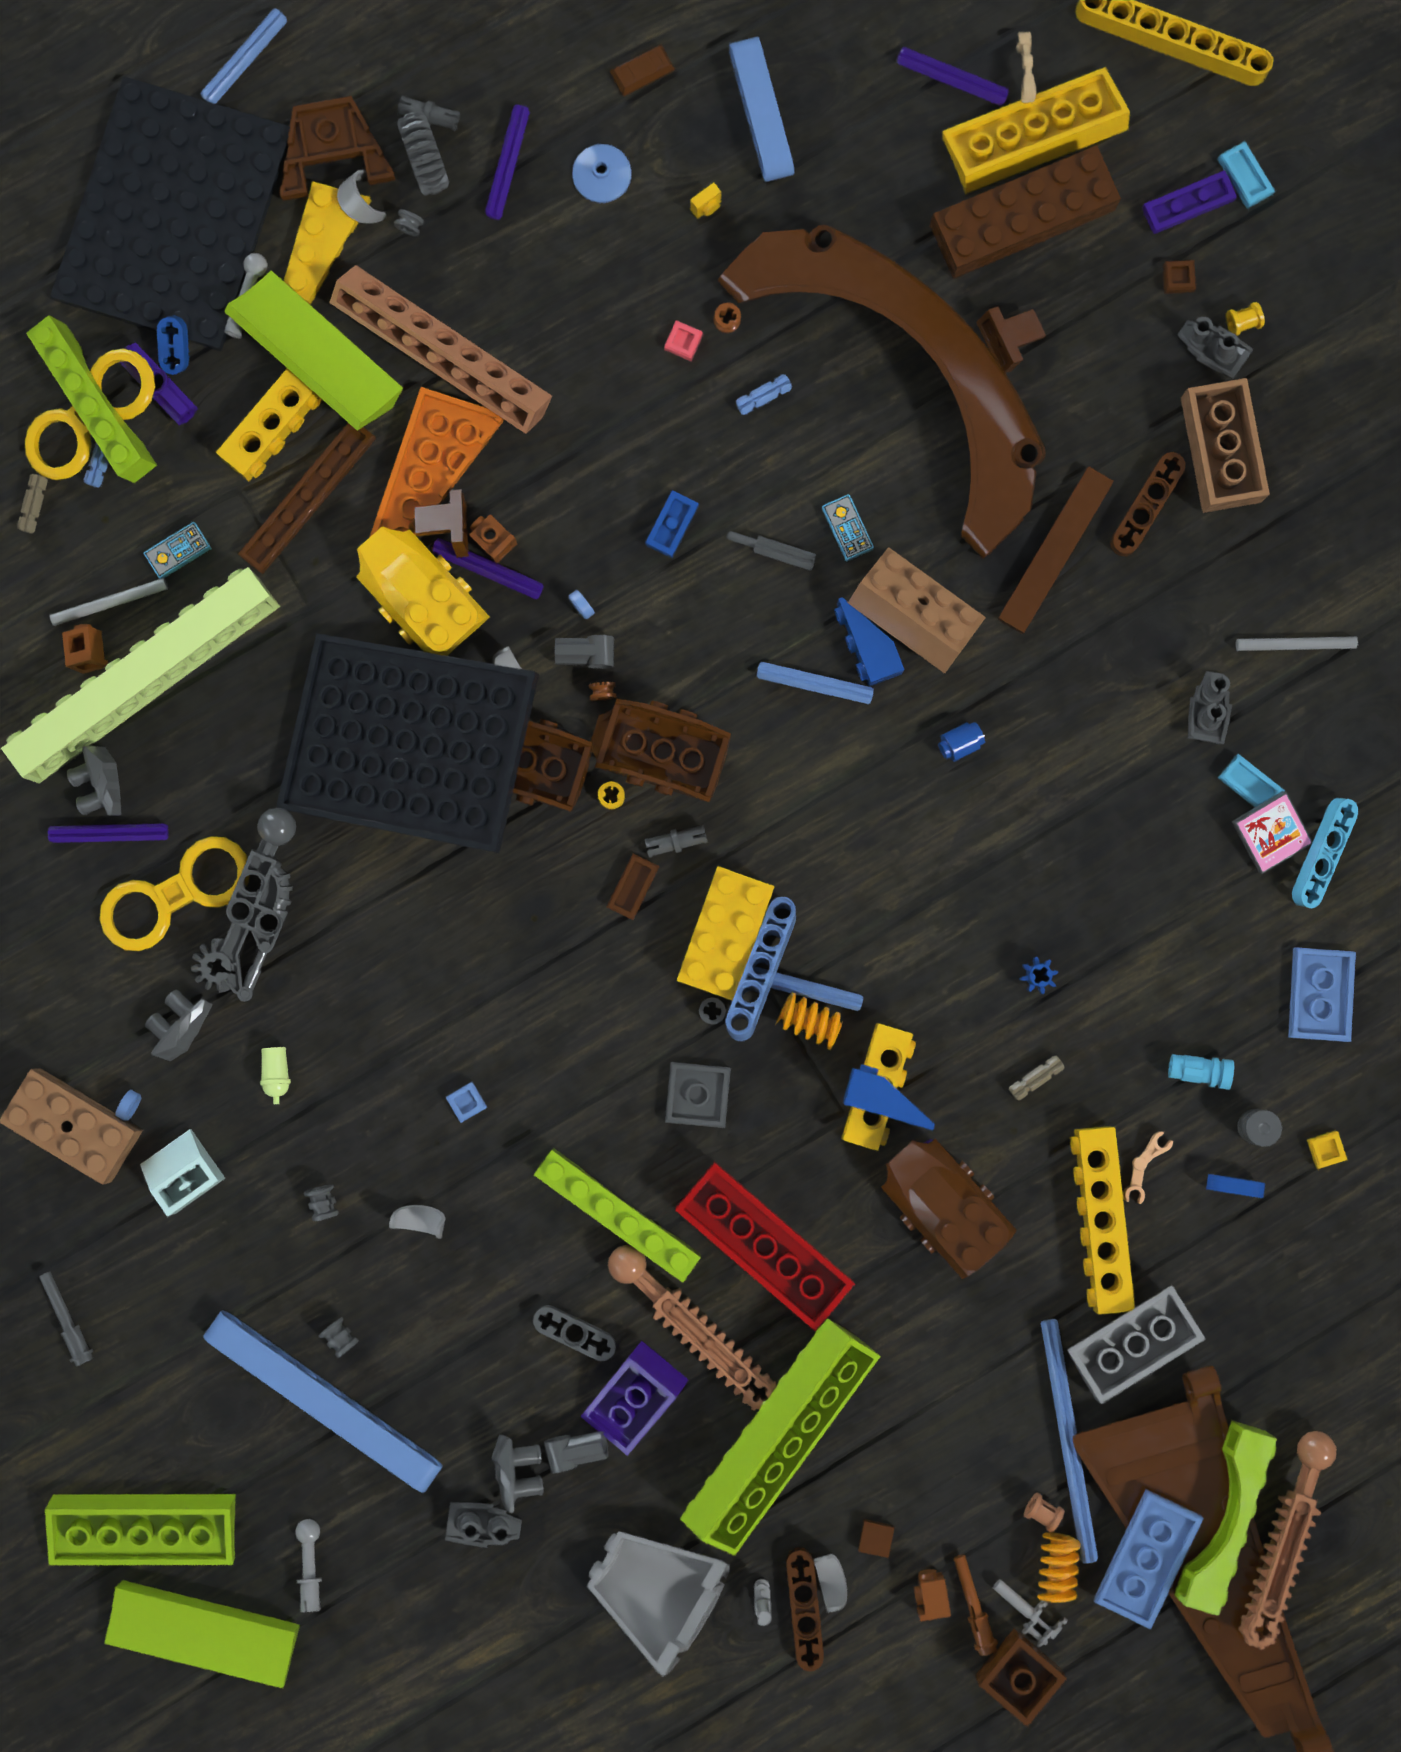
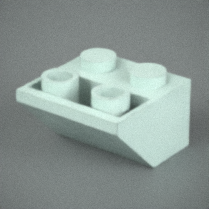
(180, 1173)

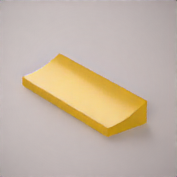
(1036, 132)

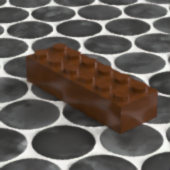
(1025, 211)

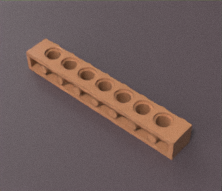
(440, 349)

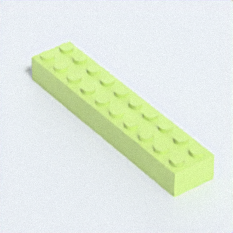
(140, 676)

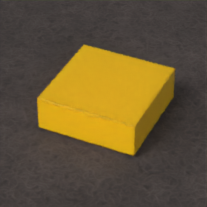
(1327, 1149)

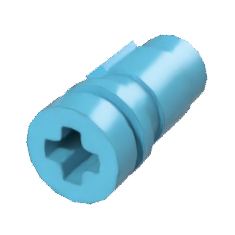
(1202, 1070)

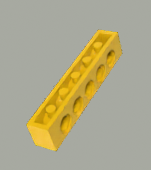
(1120, 1295)

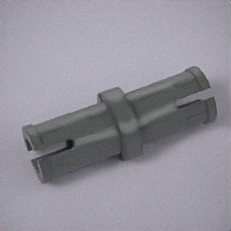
(434, 114)
(676, 840)

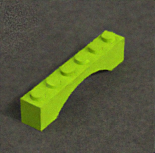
(67, 364)
(617, 1215)
(1207, 1576)

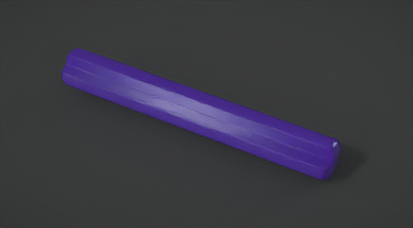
(952, 76)
(507, 162)
(489, 569)
(107, 833)

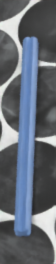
(1067, 1430)

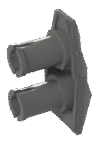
(1215, 346)
(1210, 709)
(102, 772)
(178, 1037)
(505, 1460)
(481, 1525)

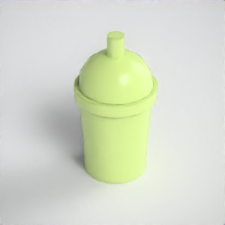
(274, 1075)

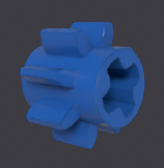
(1030, 977)

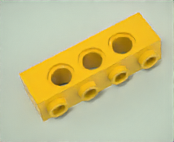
(253, 426)
(883, 1039)

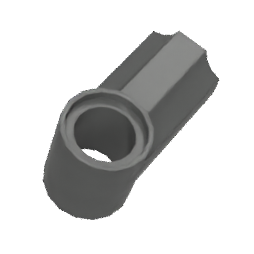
(593, 651)
(568, 1452)

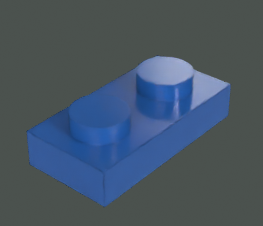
(672, 524)

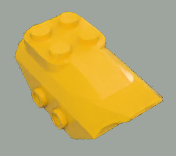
(418, 591)

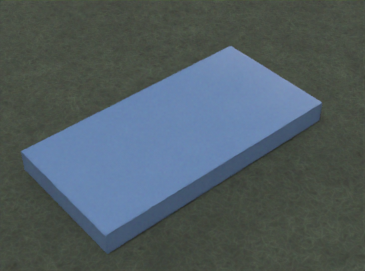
(1148, 1559)

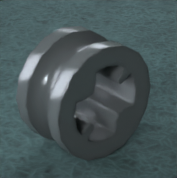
(408, 222)
(705, 1017)

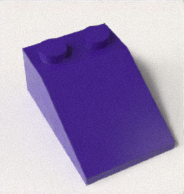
(635, 1398)

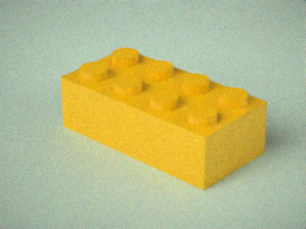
(725, 933)

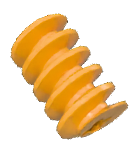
(810, 1020)
(1060, 1568)

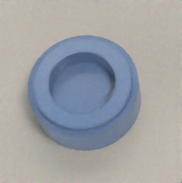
(581, 604)
(128, 1105)

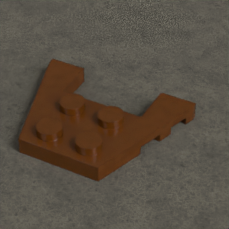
(325, 134)

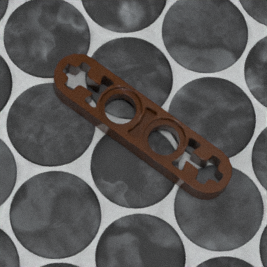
(1146, 503)
(807, 1608)

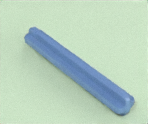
(244, 56)
(815, 682)
(814, 990)

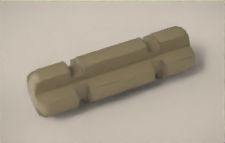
(32, 503)
(1036, 1078)

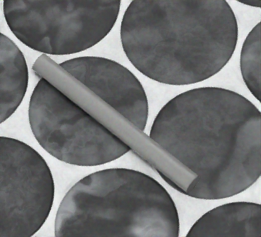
(108, 602)
(1296, 643)

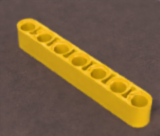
(1184, 48)

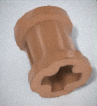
(1044, 1512)

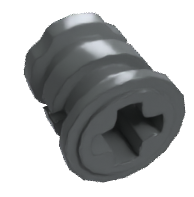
(321, 1202)
(338, 1337)

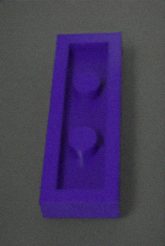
(1189, 202)

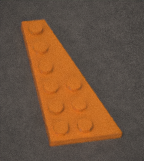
(433, 455)

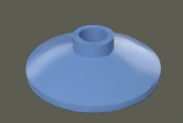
(604, 186)

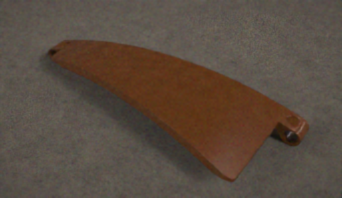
(1182, 1459)

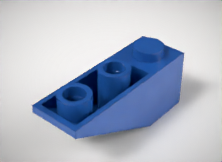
(873, 648)

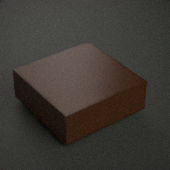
(1179, 276)
(876, 1538)

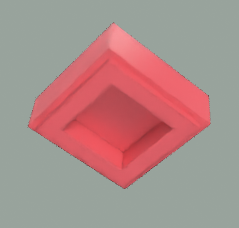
(683, 340)

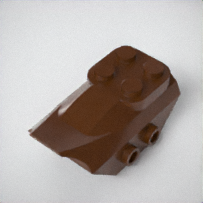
(660, 748)
(551, 766)
(946, 1206)

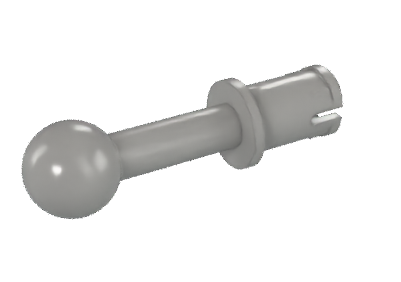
(254, 266)
(307, 1533)

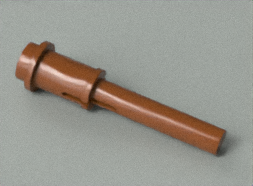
(978, 1620)

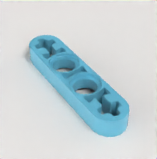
(1321, 850)

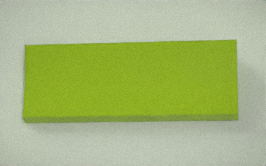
(315, 351)
(141, 1529)
(201, 1633)

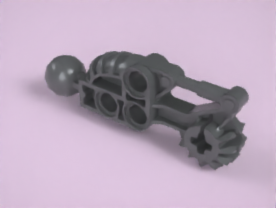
(276, 829)

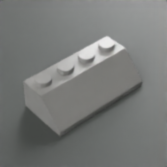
(1135, 1344)

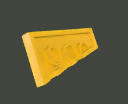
(318, 241)

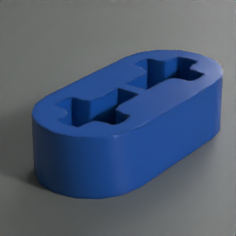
(165, 345)
(1235, 1185)

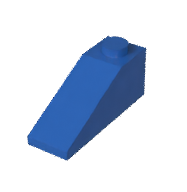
(879, 1096)

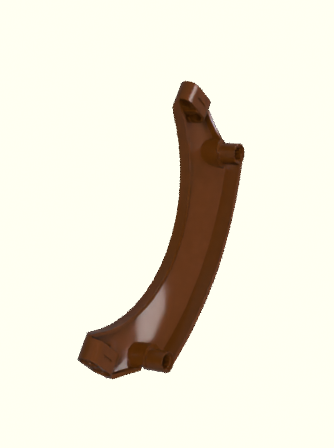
(989, 403)

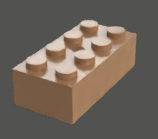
(1225, 416)
(916, 610)
(98, 1137)

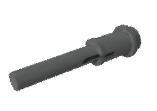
(72, 1334)

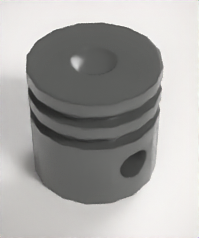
(1259, 1127)

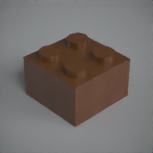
(1020, 1677)

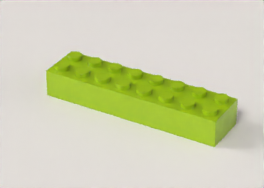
(779, 1437)

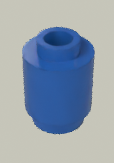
(961, 741)

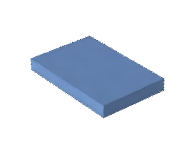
(1322, 994)

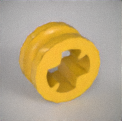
(601, 795)

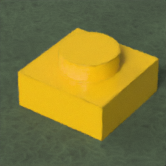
(706, 201)

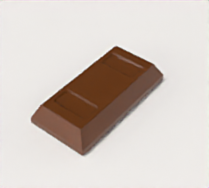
(642, 70)
(632, 886)

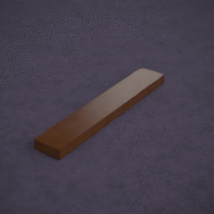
(306, 497)
(1055, 550)

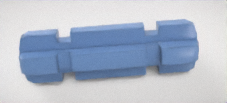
(763, 394)
(97, 464)

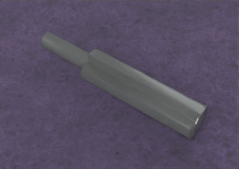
(776, 550)

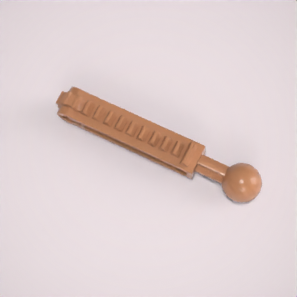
(629, 1266)
(1316, 1453)

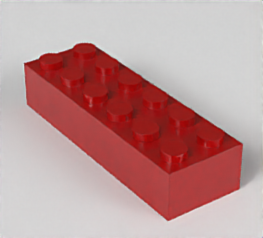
(765, 1246)

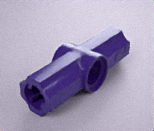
(169, 395)

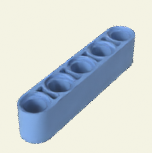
(761, 109)
(761, 954)

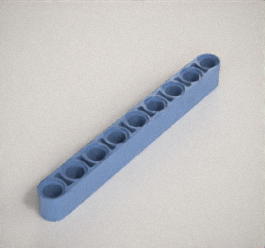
(322, 1401)

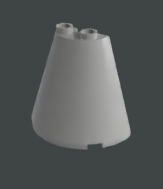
(657, 1594)

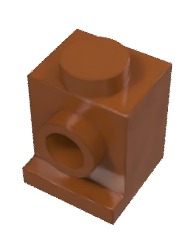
(494, 548)
(84, 649)
(931, 1595)

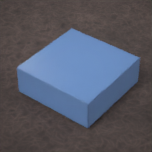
(466, 1102)

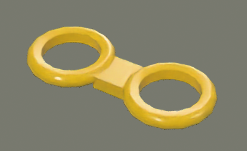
(73, 419)
(170, 894)

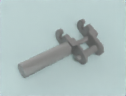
(762, 1601)
(1031, 1613)

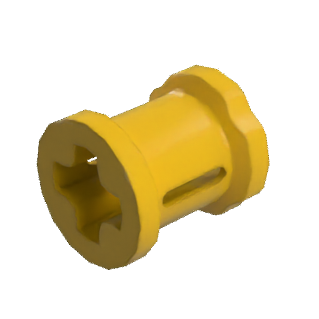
(1245, 318)

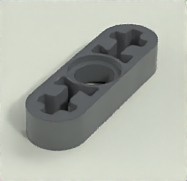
(551, 1329)

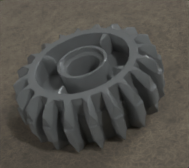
(423, 153)

